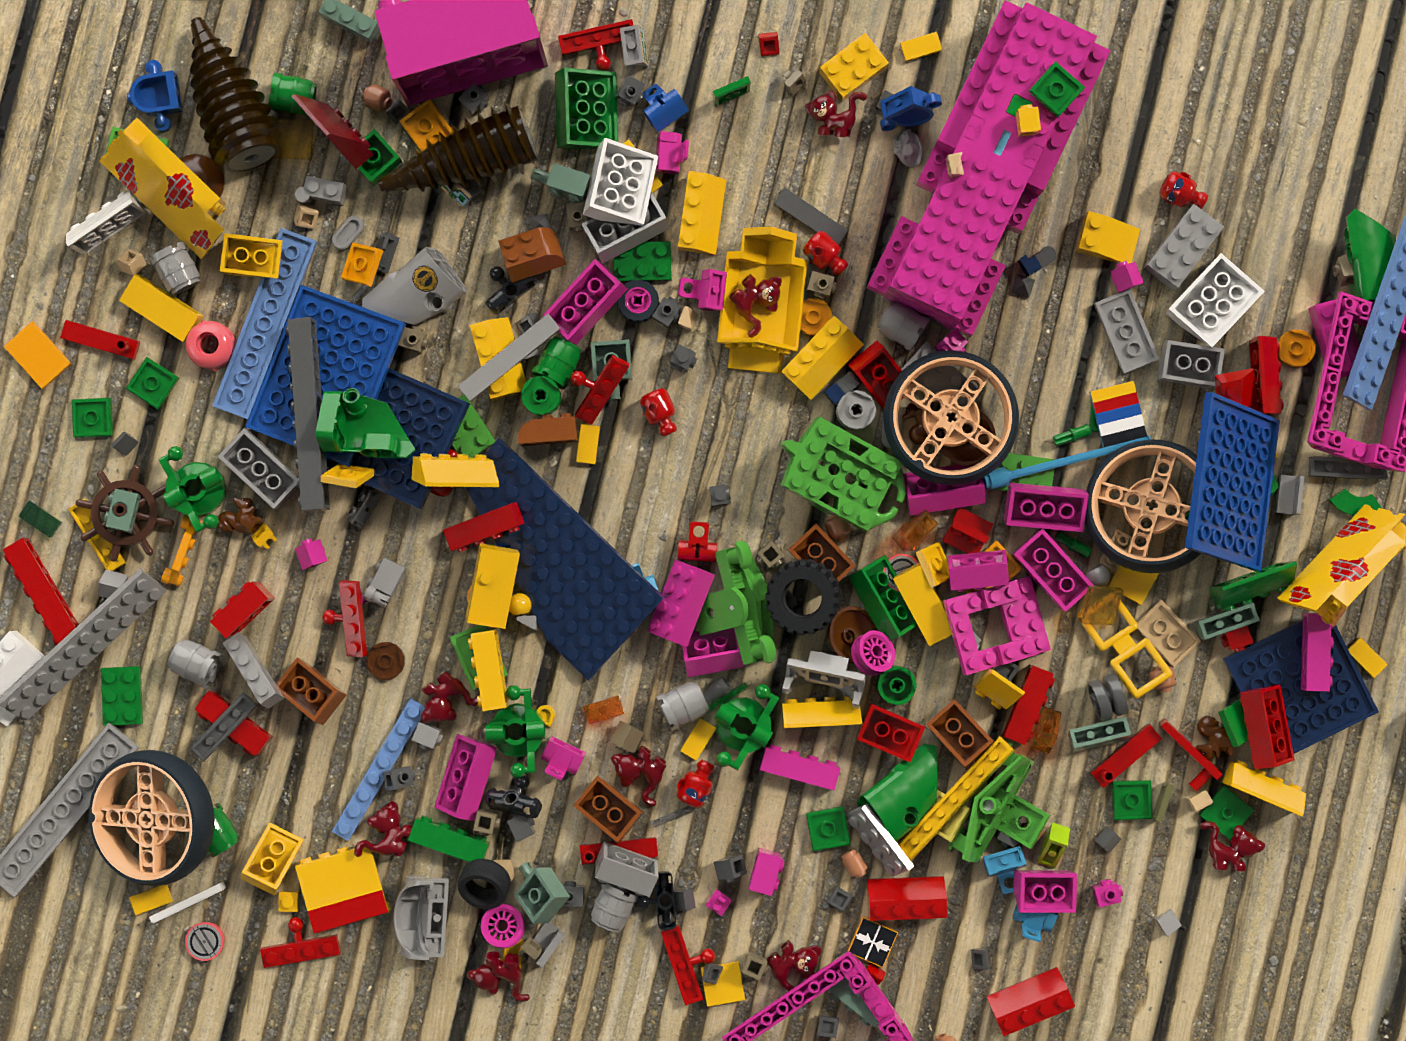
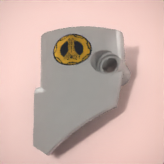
(417, 289)

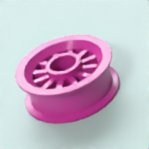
(873, 653)
(520, 928)

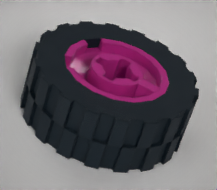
(649, 303)

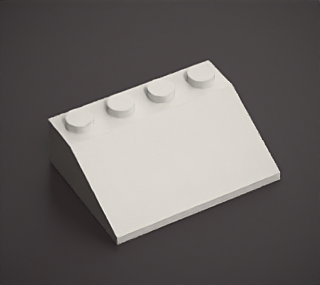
(620, 183)
(105, 223)
(1215, 301)
(16, 659)

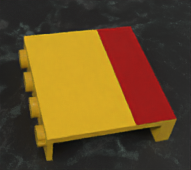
(341, 888)

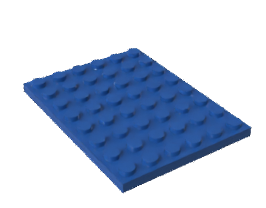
(352, 351)
(1232, 482)

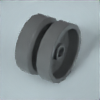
(1107, 697)

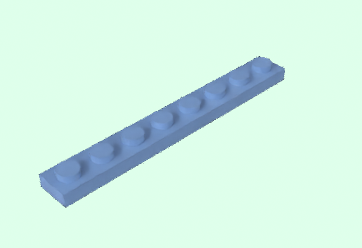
(374, 777)

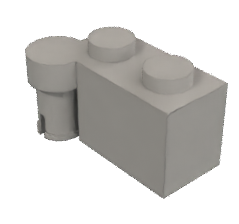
(321, 190)
(385, 582)

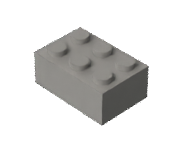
(1190, 364)
(626, 869)

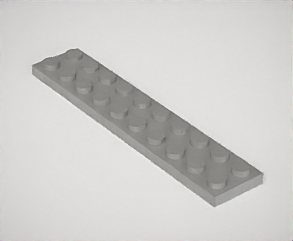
(82, 645)
(60, 810)

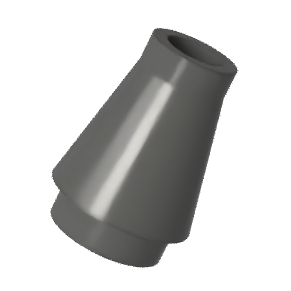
(718, 689)

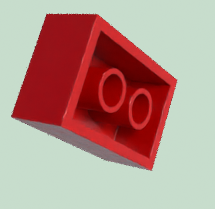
(241, 609)

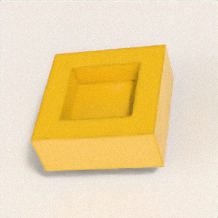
(288, 901)

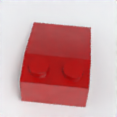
(876, 371)
(890, 732)

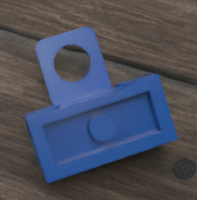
(663, 107)

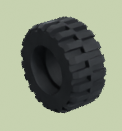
(785, 615)

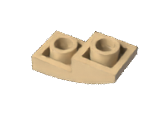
(1123, 541)

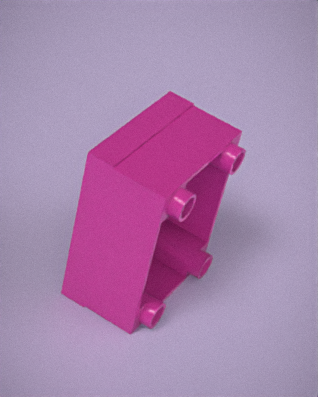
(455, 43)

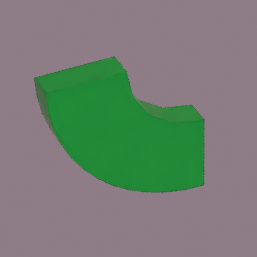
(1351, 504)

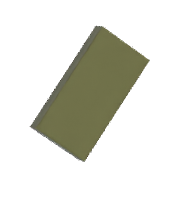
(1162, 801)

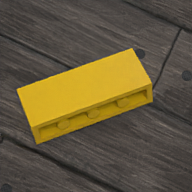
(160, 307)
(924, 604)

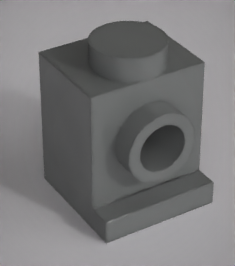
(720, 495)
(399, 778)

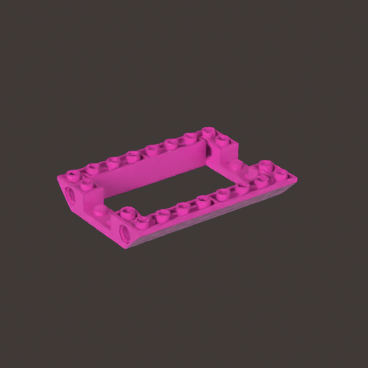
(1392, 448)
(859, 981)

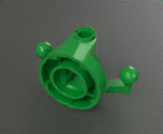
(206, 501)
(520, 714)
(756, 714)

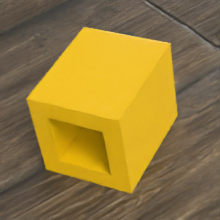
(1028, 120)

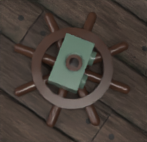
(123, 512)

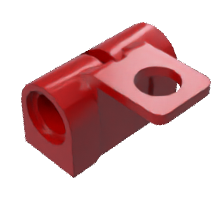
(697, 547)

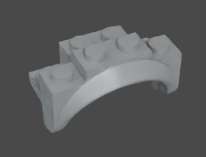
(825, 670)
(422, 916)

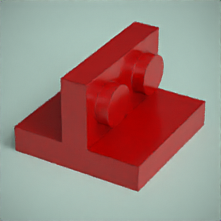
(967, 532)

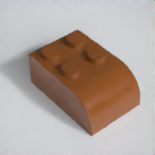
(531, 253)
(549, 430)
(819, 547)
(310, 691)
(960, 734)
(608, 809)

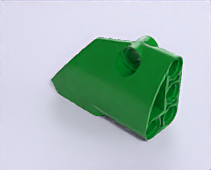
(1369, 251)
(360, 426)
(905, 792)

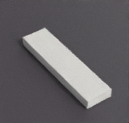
(187, 902)

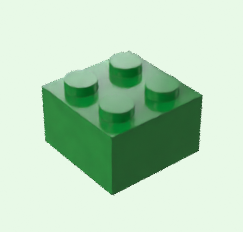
(382, 161)

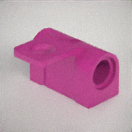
(670, 152)
(707, 290)
(561, 758)

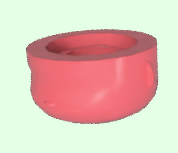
(221, 356)

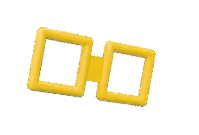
(1126, 648)

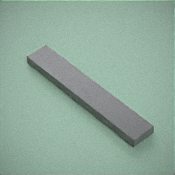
(509, 357)

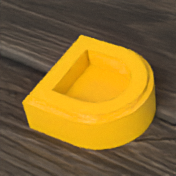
(547, 714)

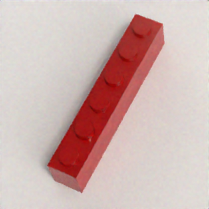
(41, 588)

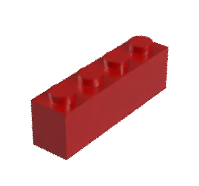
(484, 526)
(1026, 709)
(247, 734)

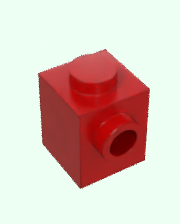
(1236, 639)

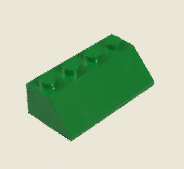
(882, 603)

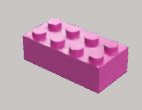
(586, 301)
(1046, 507)
(1052, 570)
(682, 603)

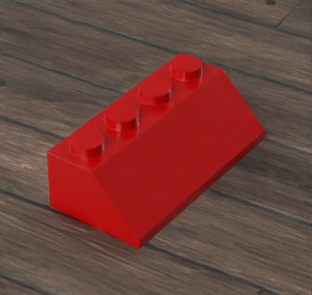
(1266, 368)
(1238, 387)
(1267, 726)
(906, 898)
(1030, 1001)

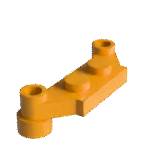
(181, 560)

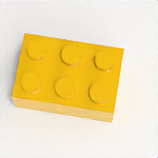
(853, 67)

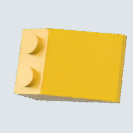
(1107, 238)
(250, 256)
(997, 688)
(271, 859)

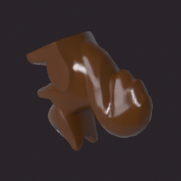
(917, 432)
(243, 520)
(1218, 738)

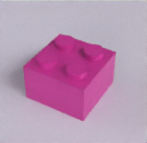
(765, 872)

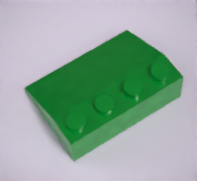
(585, 108)
(1253, 584)

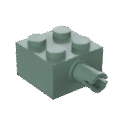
(564, 182)
(601, 354)
(540, 893)

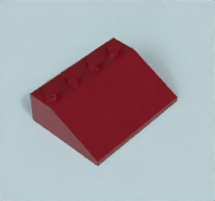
(336, 130)

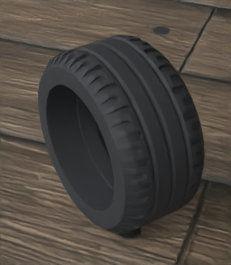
(480, 896)

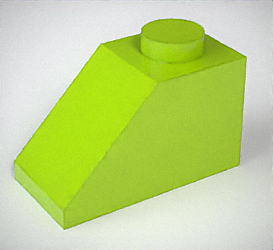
(1053, 845)

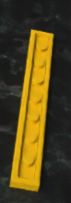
(956, 798)

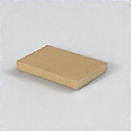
(1167, 633)

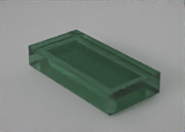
(40, 519)

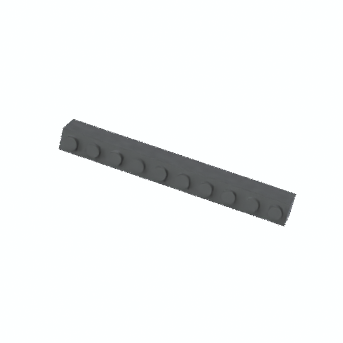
(306, 407)

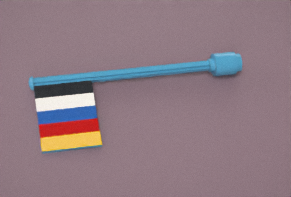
(1118, 424)

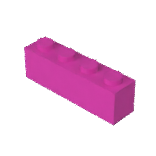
(1316, 653)
(800, 768)

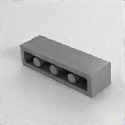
(253, 670)

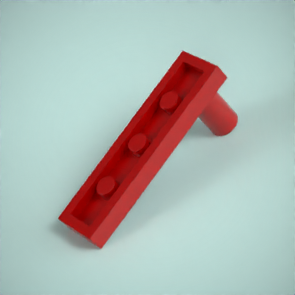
(100, 339)
(1125, 755)
(1209, 768)
(642, 846)

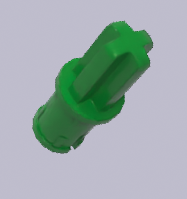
(1072, 435)
(1073, 544)

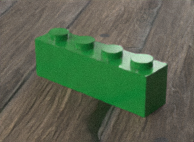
(448, 840)

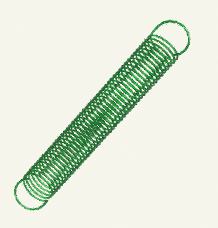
(726, 696)

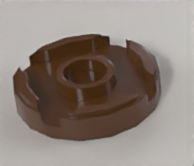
(385, 660)

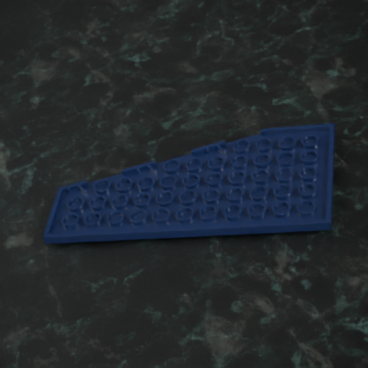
(576, 581)

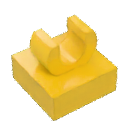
(262, 535)

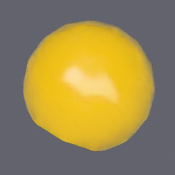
(519, 604)

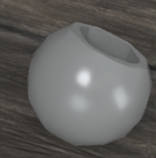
(1099, 576)

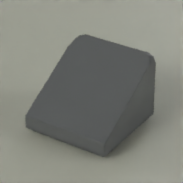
(527, 322)
(125, 443)

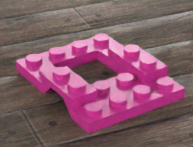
(1021, 621)

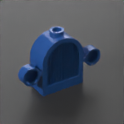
(157, 94)
(908, 108)

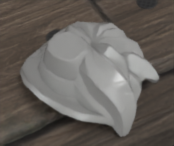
(908, 148)

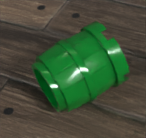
(284, 87)
(558, 361)
(552, 394)
(224, 833)

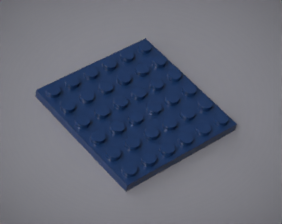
(430, 423)
(1308, 713)

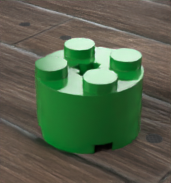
(905, 690)

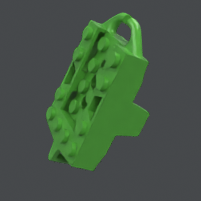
(851, 502)

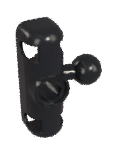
(501, 297)
(504, 800)
(666, 911)

